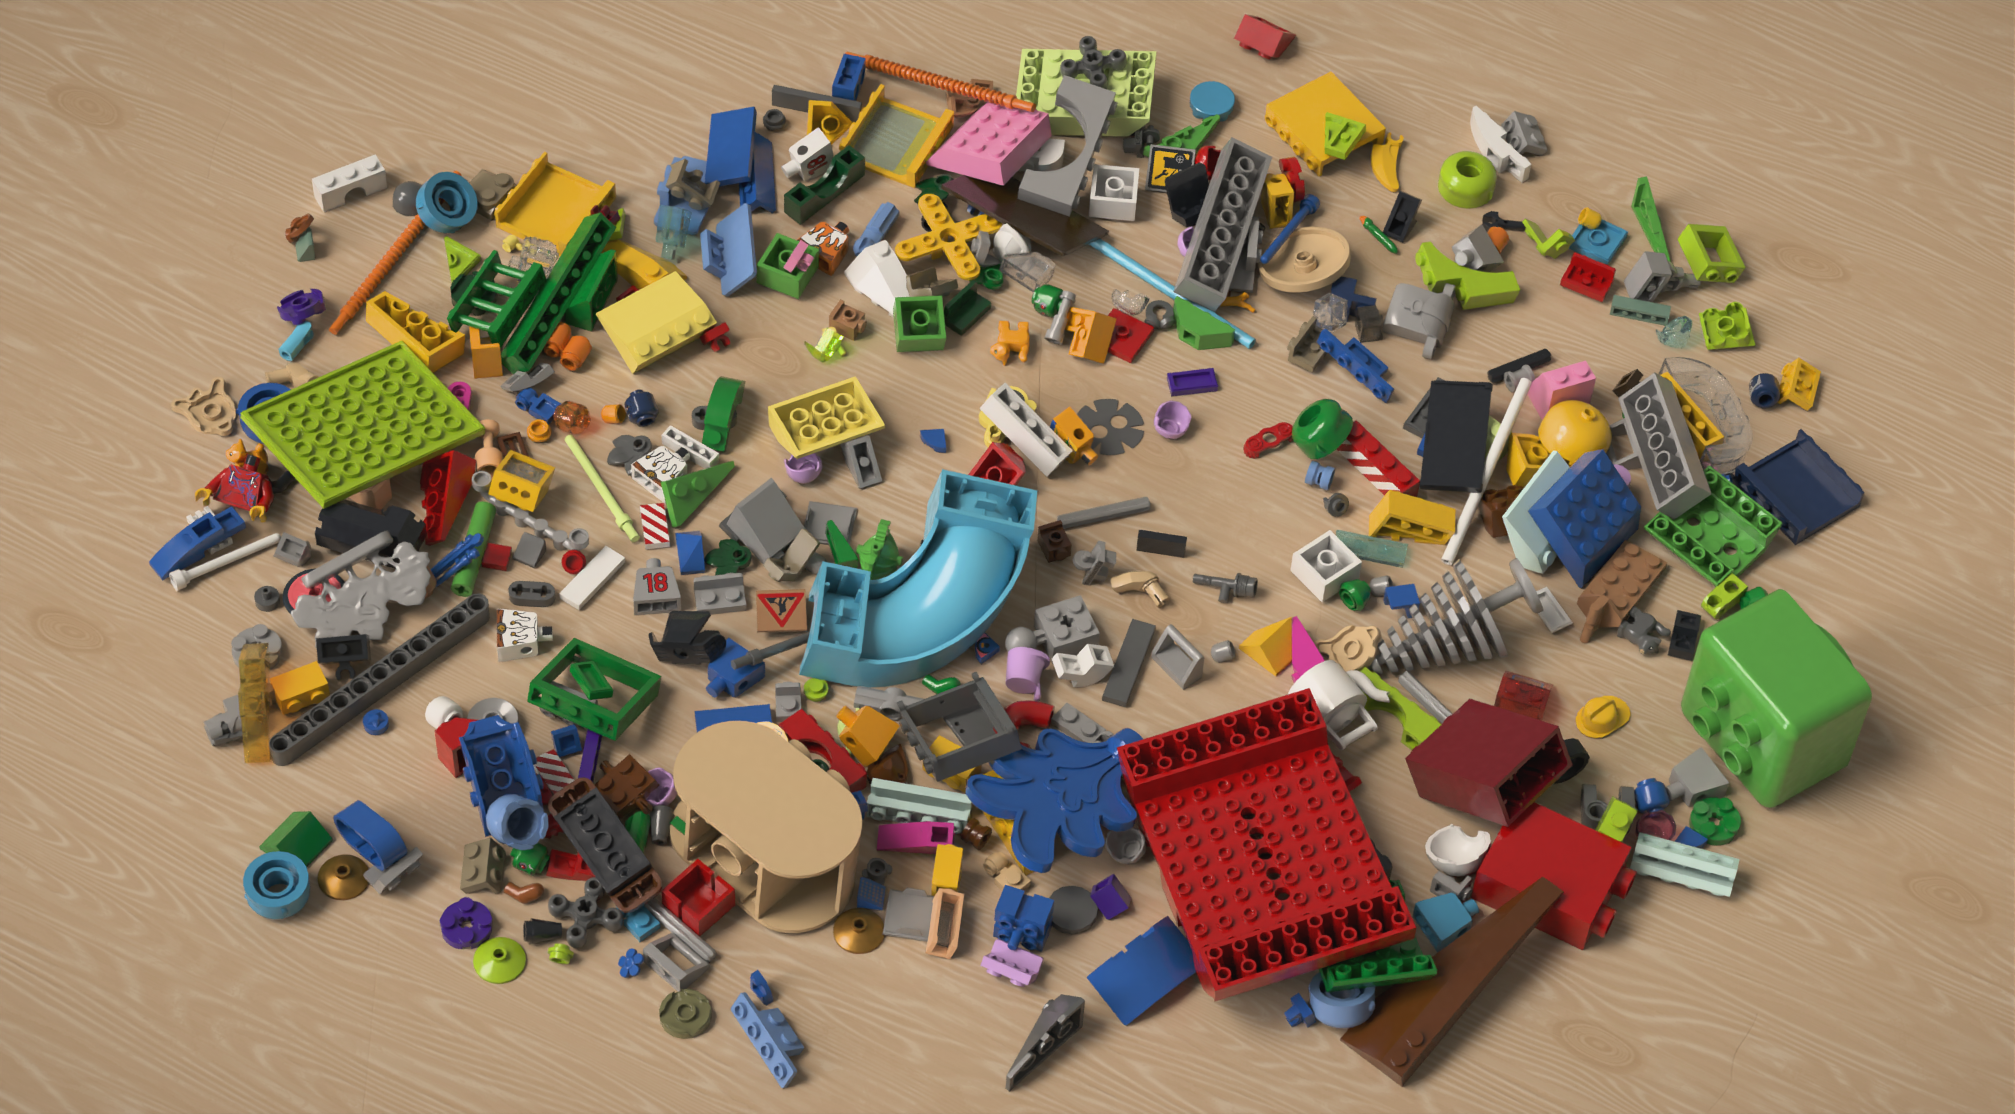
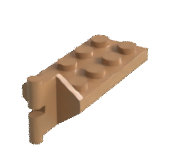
(1618, 588)

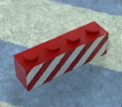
(1377, 462)

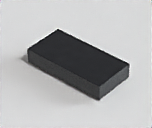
(1161, 543)

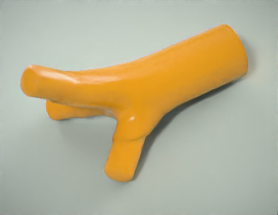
(1238, 301)

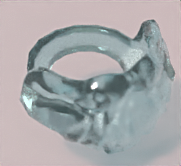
(1676, 332)

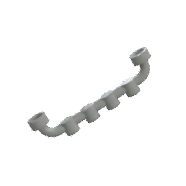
(577, 539)

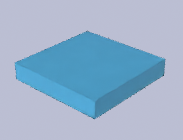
(1599, 243)

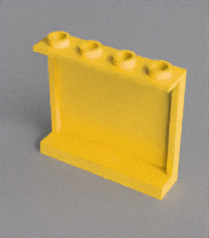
(1301, 118)
(551, 203)

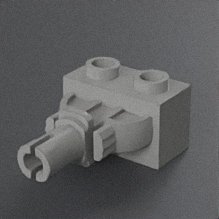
(1655, 275)

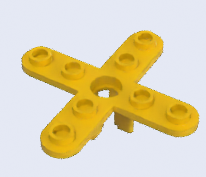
(937, 240)

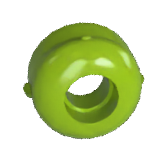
(1463, 190)

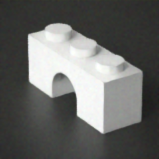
(333, 186)

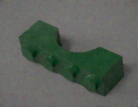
(843, 172)

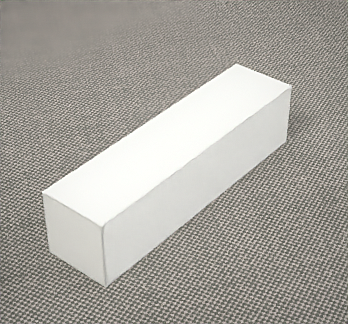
(699, 453)

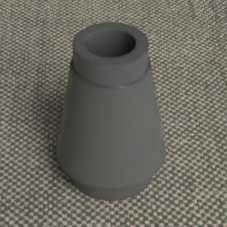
(660, 824)

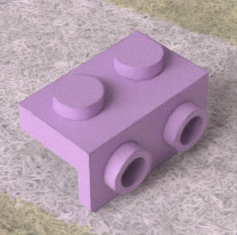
(1016, 964)

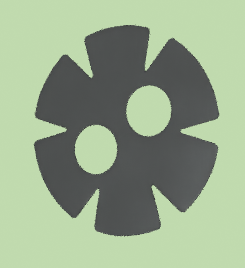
(1106, 410)

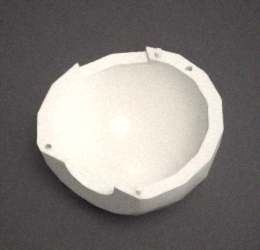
(1456, 852)

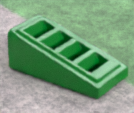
(839, 547)

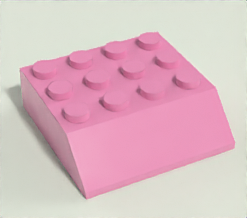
(993, 143)

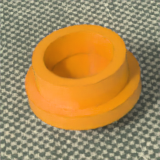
(538, 431)

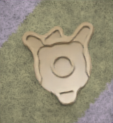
(208, 410)
(1351, 647)

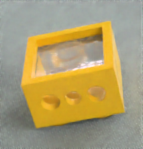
(521, 481)

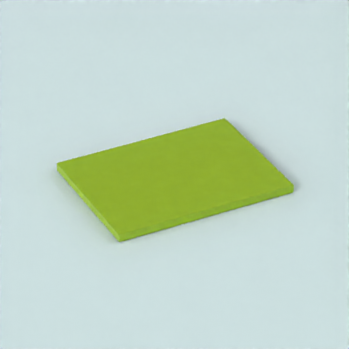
(362, 424)

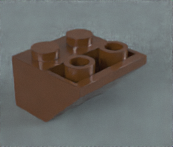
(1494, 505)

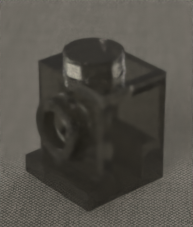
(1369, 324)

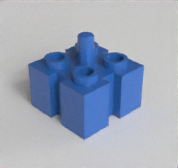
(1023, 919)

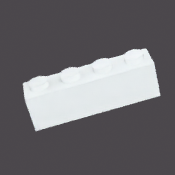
(1026, 429)

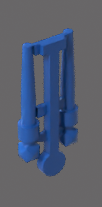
(454, 557)

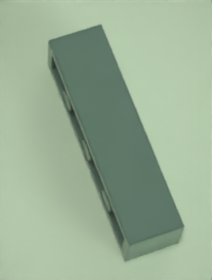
(1640, 310)

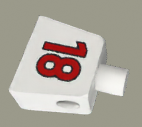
(809, 156)

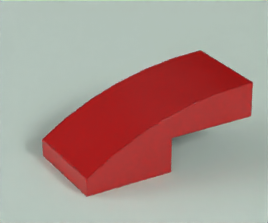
(568, 866)

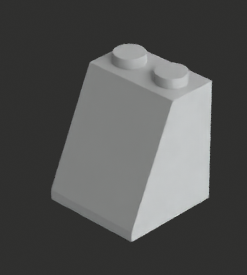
(765, 522)

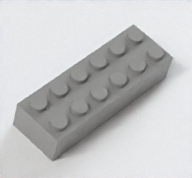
(1664, 446)

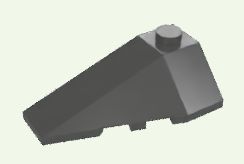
(1055, 1025)

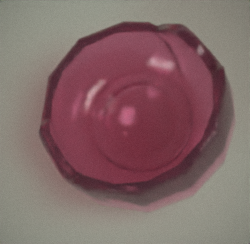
(1656, 824)

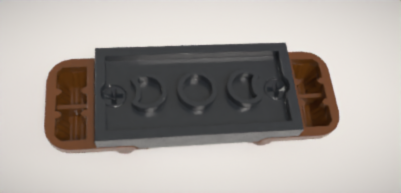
(605, 845)

